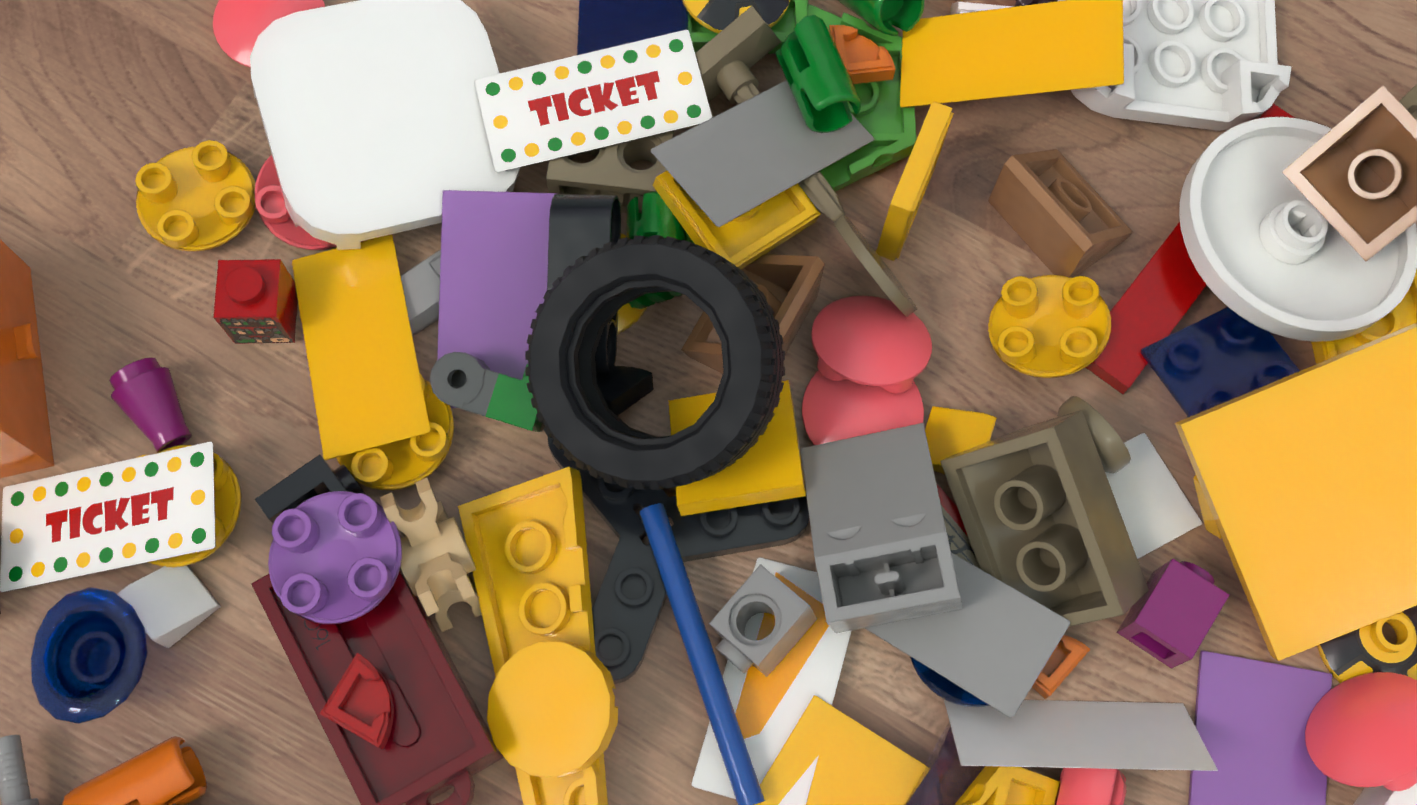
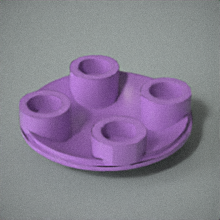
(334, 557)

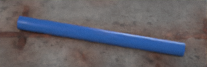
(701, 656)

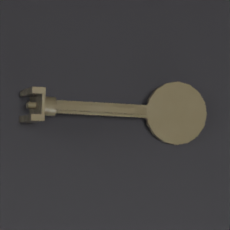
(726, 69)

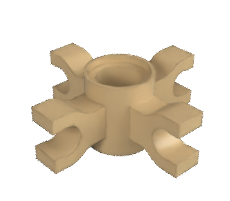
(433, 555)

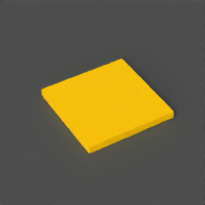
(1318, 492)

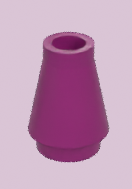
(151, 402)

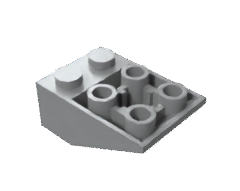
(878, 530)

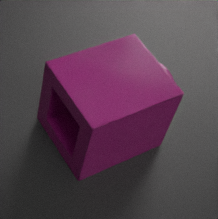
(1174, 612)

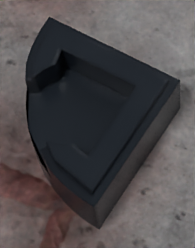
(624, 387)

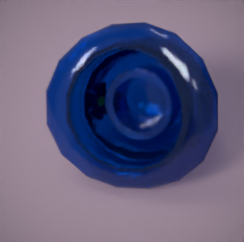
(87, 655)

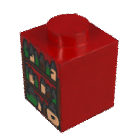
(256, 301)

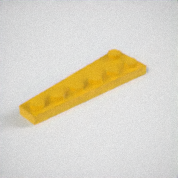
(536, 589)

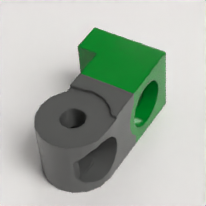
(471, 386)

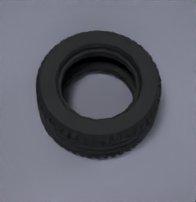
(565, 367)

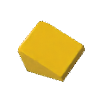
(955, 431)

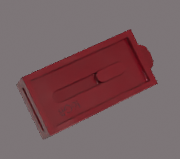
(436, 726)

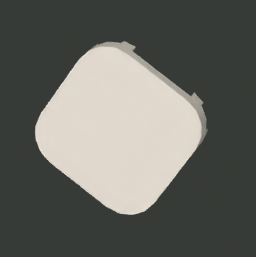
(1194, 64)
(375, 114)

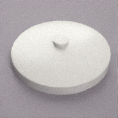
(1273, 250)

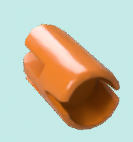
(152, 778)

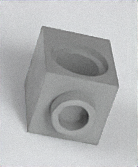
(761, 594)

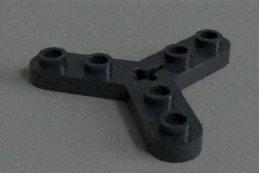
(633, 587)

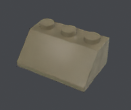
(1048, 519)

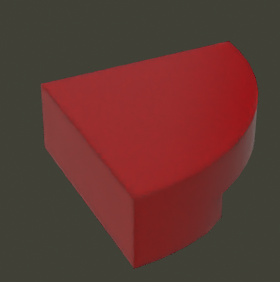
(362, 703)

